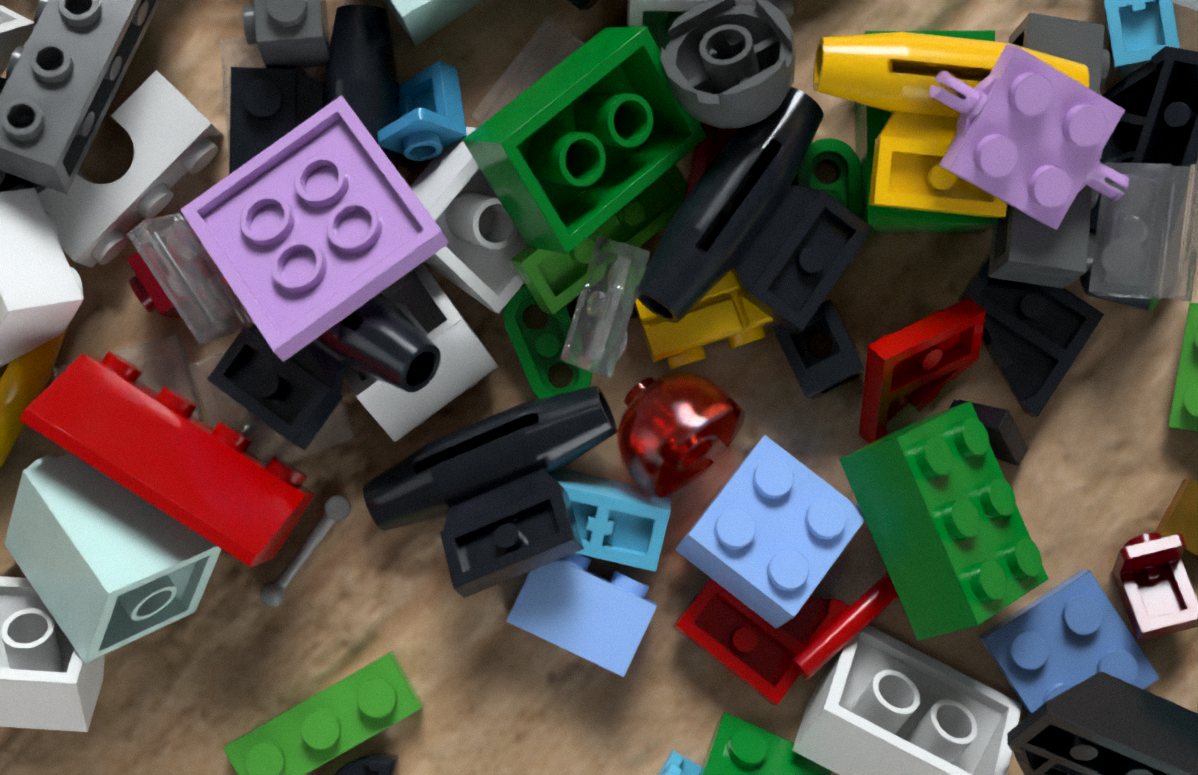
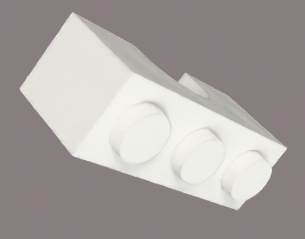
(167, 143)

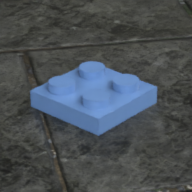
(1065, 641)

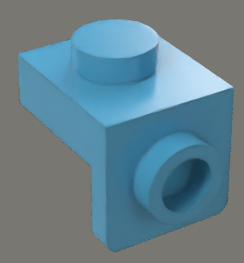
(428, 114)

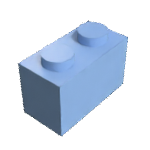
(585, 611)

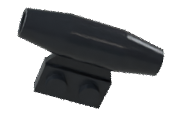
(277, 100)
(750, 219)
(306, 388)
(497, 487)

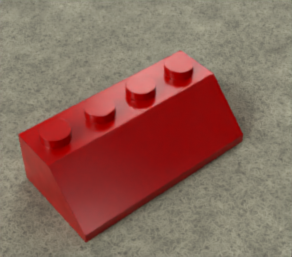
(171, 456)

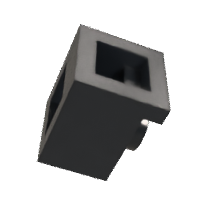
(830, 372)

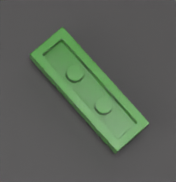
(559, 277)
(328, 722)

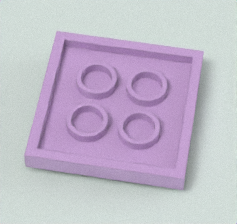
(313, 228)

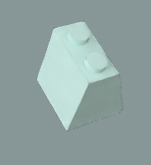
(103, 555)

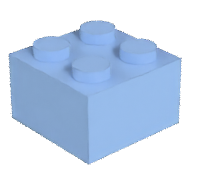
(771, 532)

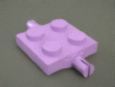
(1030, 136)

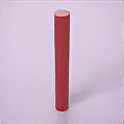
(845, 627)

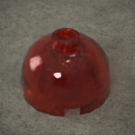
(673, 428)

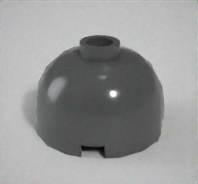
(730, 62)

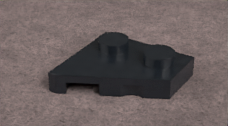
(1031, 333)

